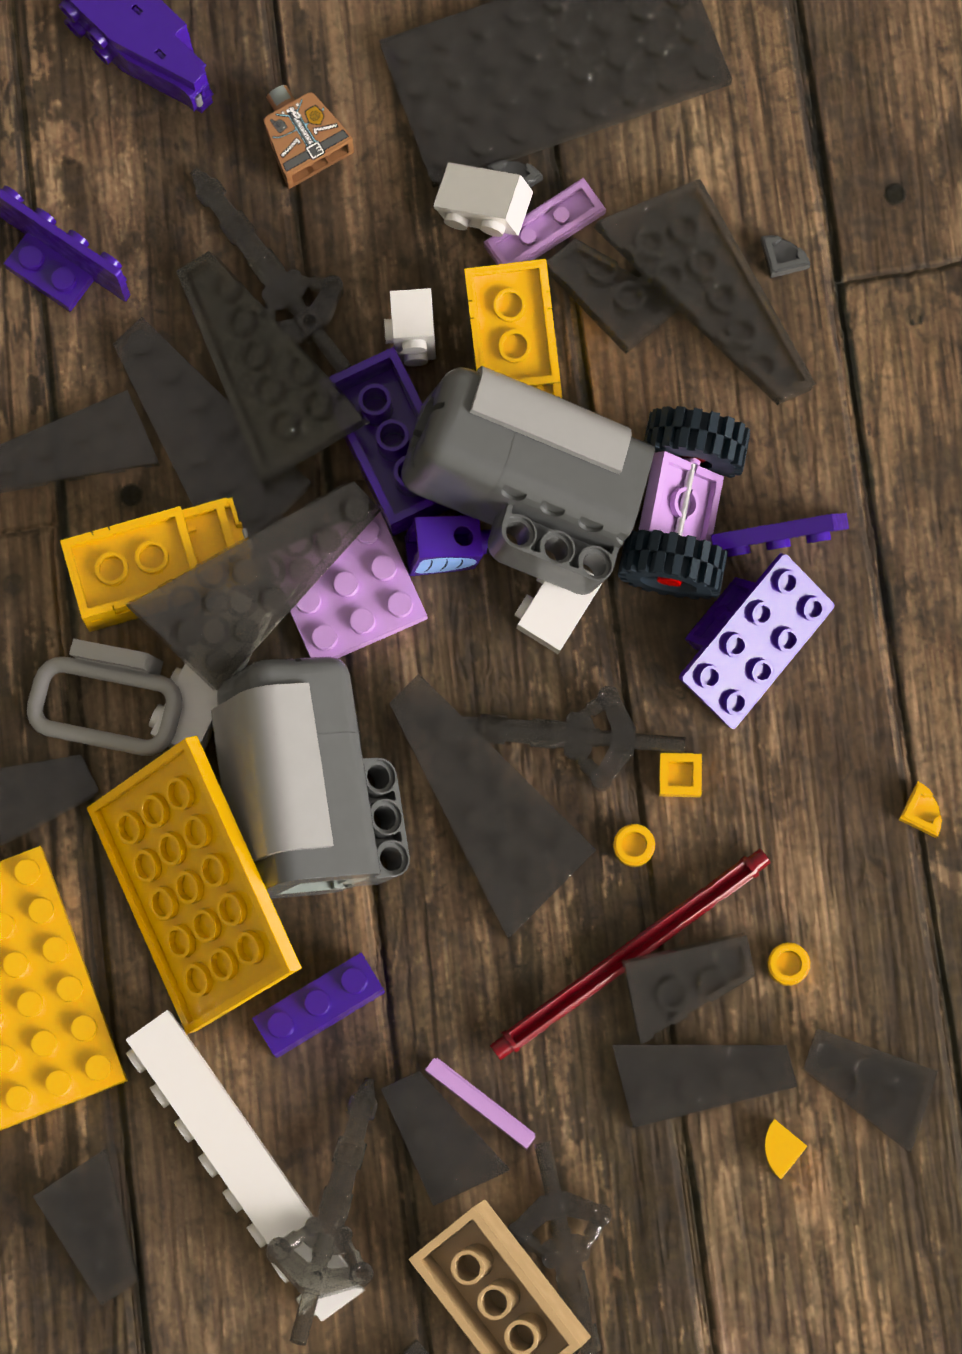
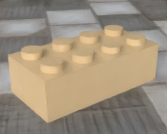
(496, 1289)

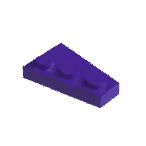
(779, 534)

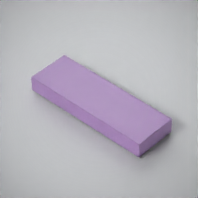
(548, 225)
(480, 1103)

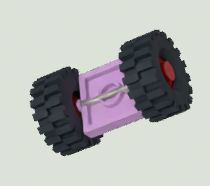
(682, 502)

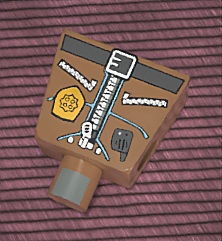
(304, 135)

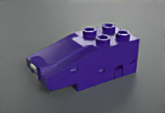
(145, 43)

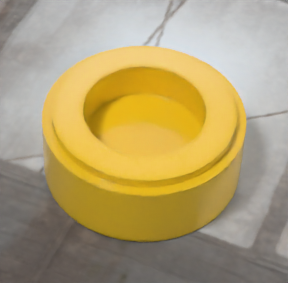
(634, 845)
(788, 964)

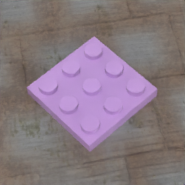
(359, 597)

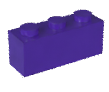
(318, 1005)

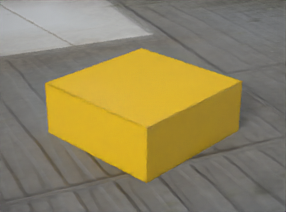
(680, 775)

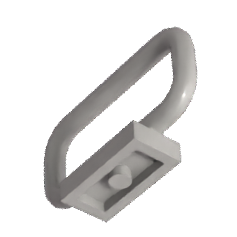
(115, 666)

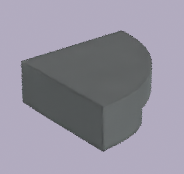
(528, 172)
(783, 256)

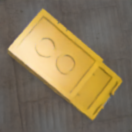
(514, 322)
(142, 554)

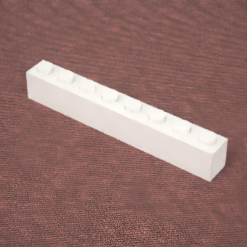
(227, 1141)

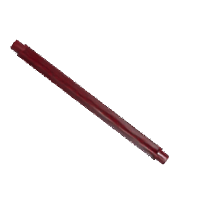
(640, 945)

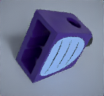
(434, 546)

